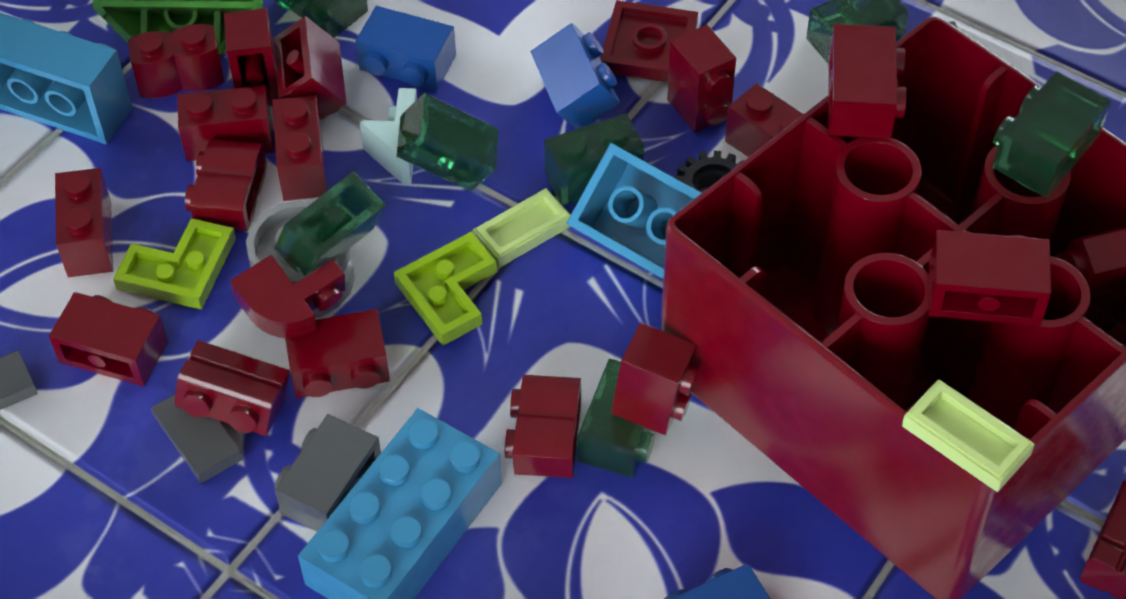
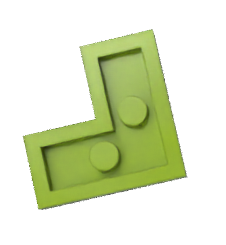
(179, 276)
(437, 284)

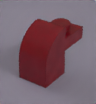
(286, 307)

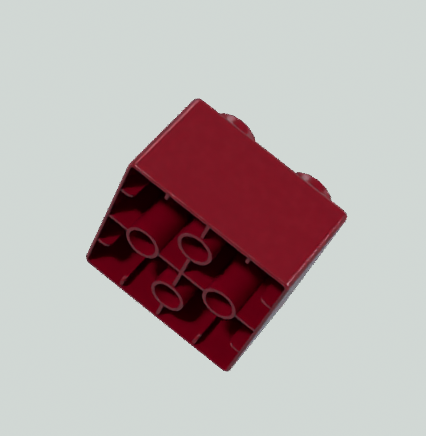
(817, 329)

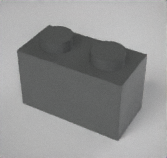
(325, 471)

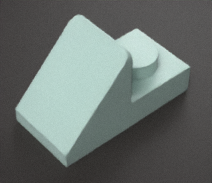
(381, 137)

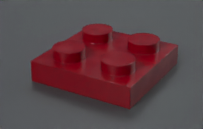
(641, 39)

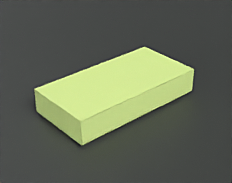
(523, 227)
(968, 435)

